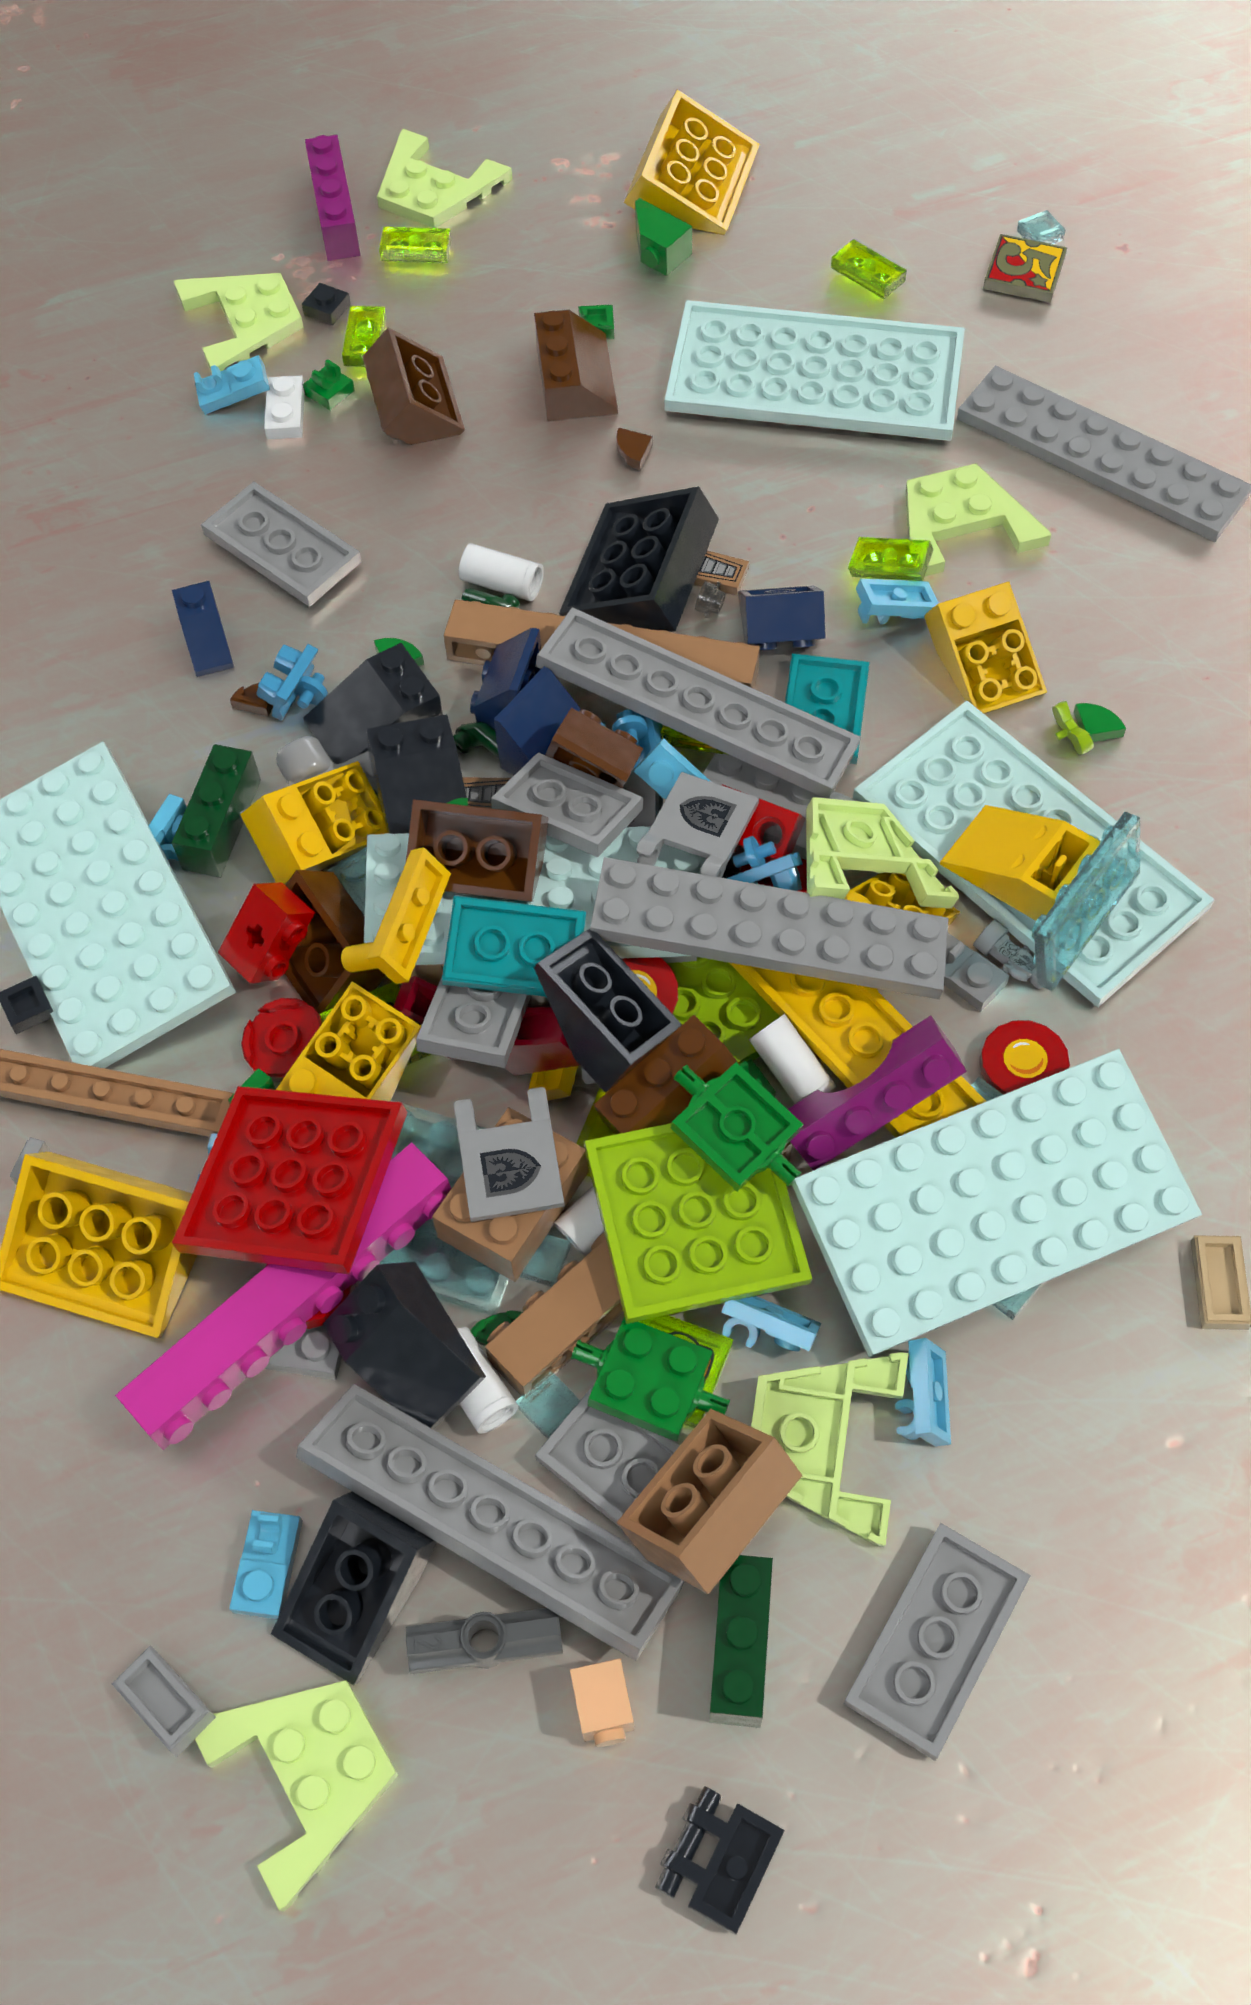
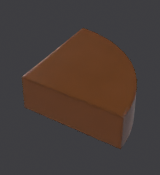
(634, 447)
(248, 701)

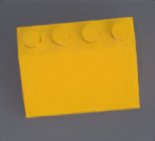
(694, 166)
(95, 1243)

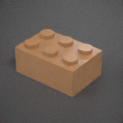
(508, 1241)
(709, 1500)

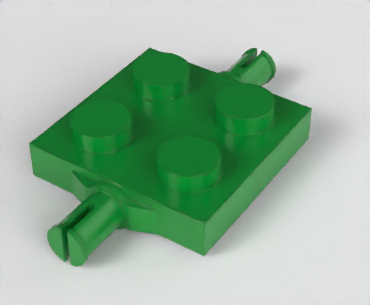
(736, 1126)
(650, 1379)

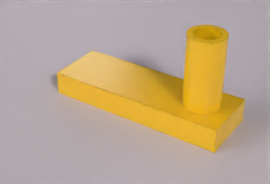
(404, 922)

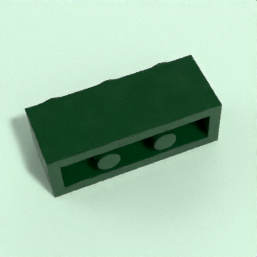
(214, 810)
(741, 1643)

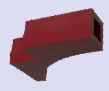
(538, 1044)

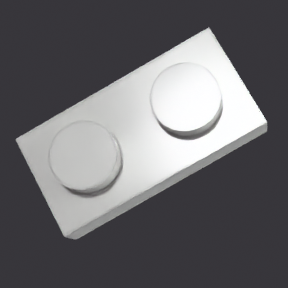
(284, 407)

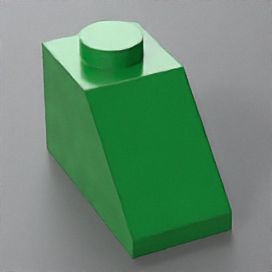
(661, 238)

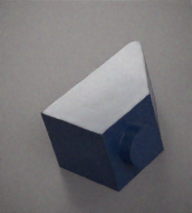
(202, 628)

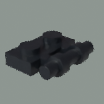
(735, 1867)

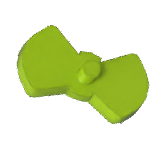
(1079, 737)

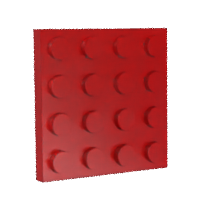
(291, 1179)

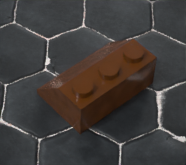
(573, 367)
(411, 390)
(482, 847)
(337, 923)
(650, 1094)

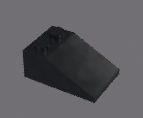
(377, 693)
(414, 763)
(603, 1008)
(405, 1343)
(352, 1586)

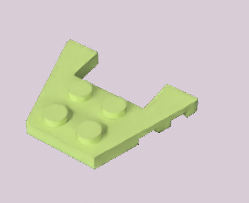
(430, 193)
(255, 307)
(964, 503)
(865, 838)
(810, 1421)
(325, 1764)

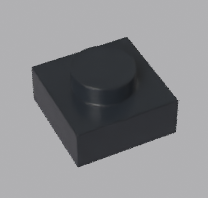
(326, 303)
(25, 1004)

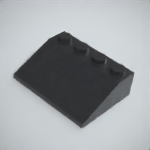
(644, 560)

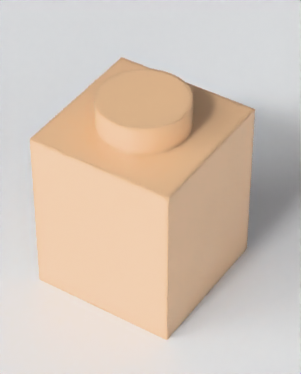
(602, 1702)

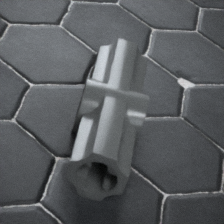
(449, 1642)

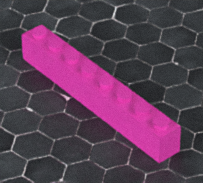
(274, 1310)

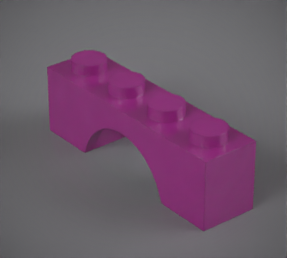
(332, 197)
(914, 1069)

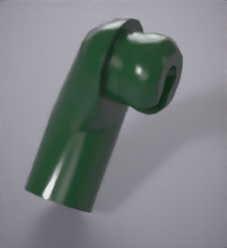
(506, 601)
(475, 735)

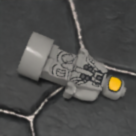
(1015, 959)

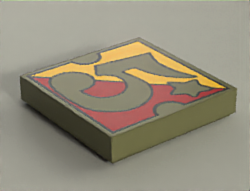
(1025, 268)

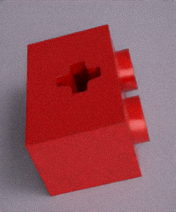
(266, 932)

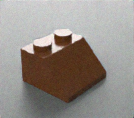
(594, 748)

